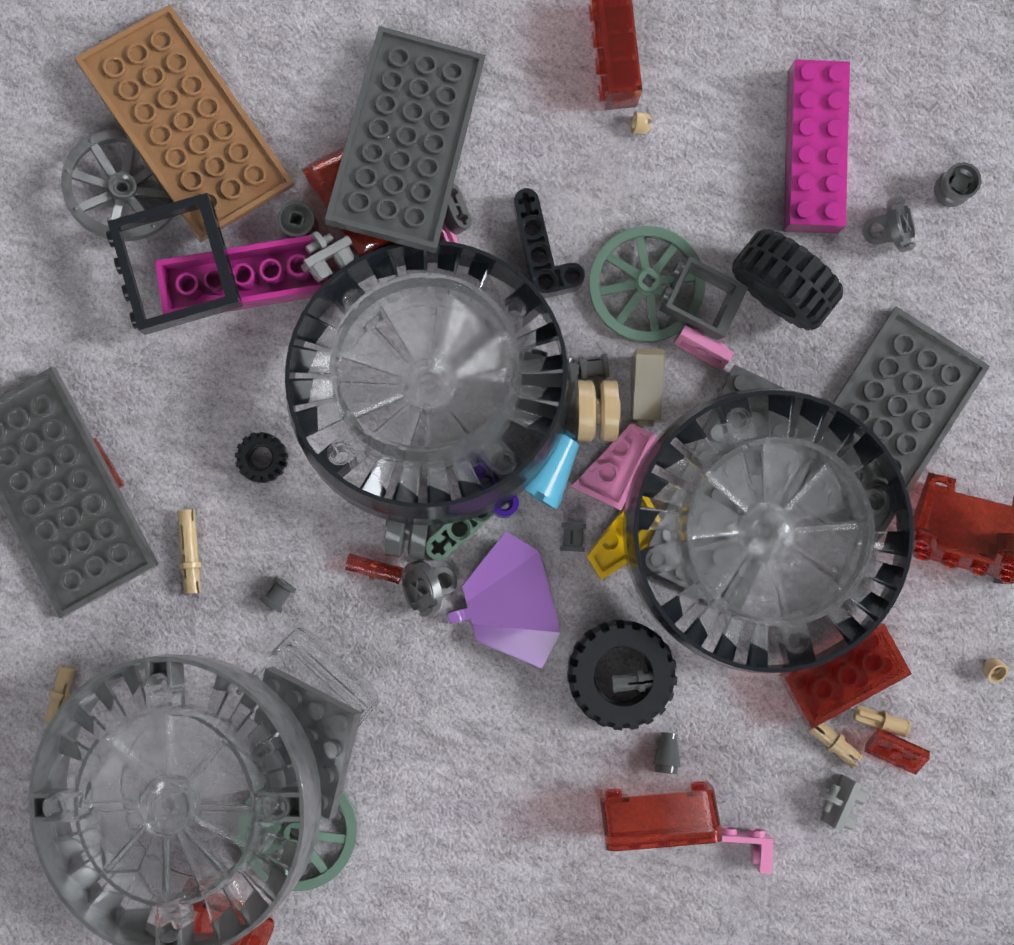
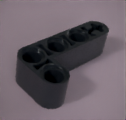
(541, 243)

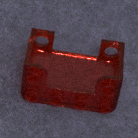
(964, 530)

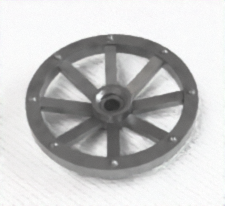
(115, 182)

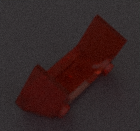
(659, 818)

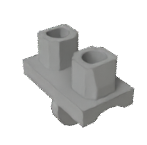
(317, 263)
(840, 803)

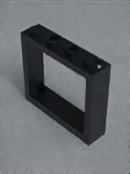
(130, 290)

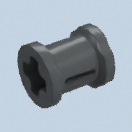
(593, 366)
(573, 537)
(278, 594)

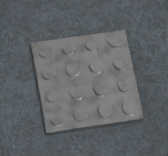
(329, 728)

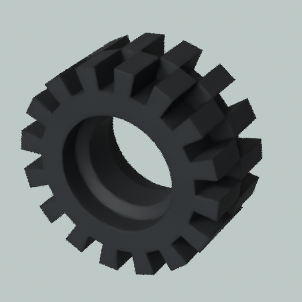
(246, 449)

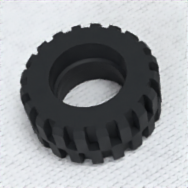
(787, 279)
(629, 712)

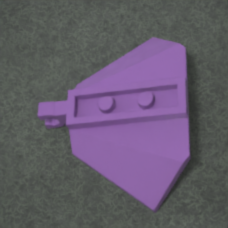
(511, 602)

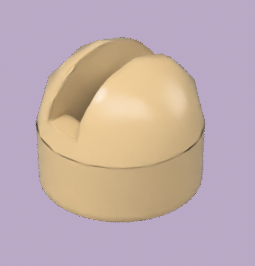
(640, 123)
(995, 670)

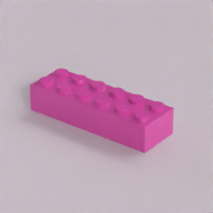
(816, 146)
(263, 273)

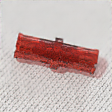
(374, 568)

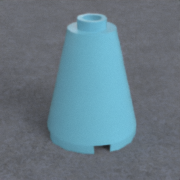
(553, 478)

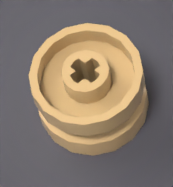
(601, 411)

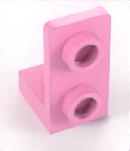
(761, 854)

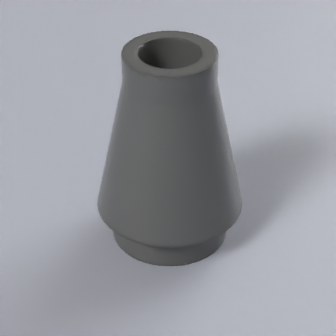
(667, 754)

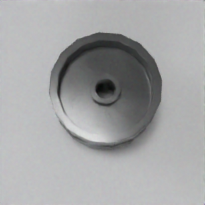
(398, 533)

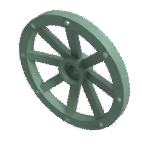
(641, 289)
(348, 839)

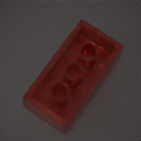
(616, 53)
(846, 680)

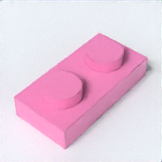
(702, 347)

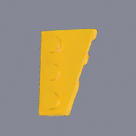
(608, 551)

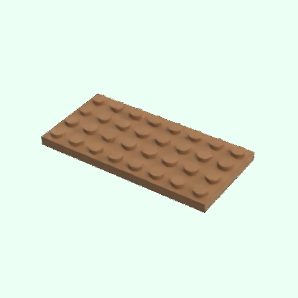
(184, 119)

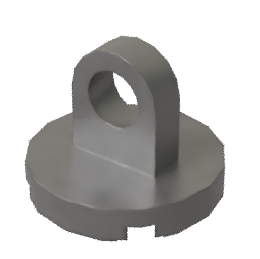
(897, 225)
(423, 586)

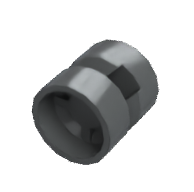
(957, 184)
(297, 220)

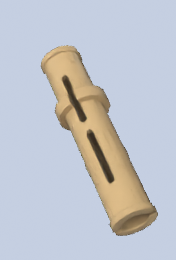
(189, 552)

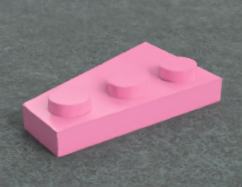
(613, 471)

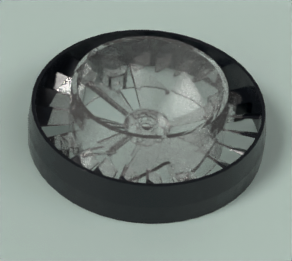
(473, 370)
(803, 589)

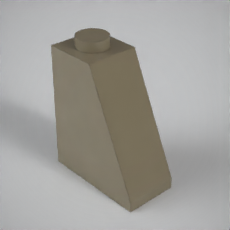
(647, 386)

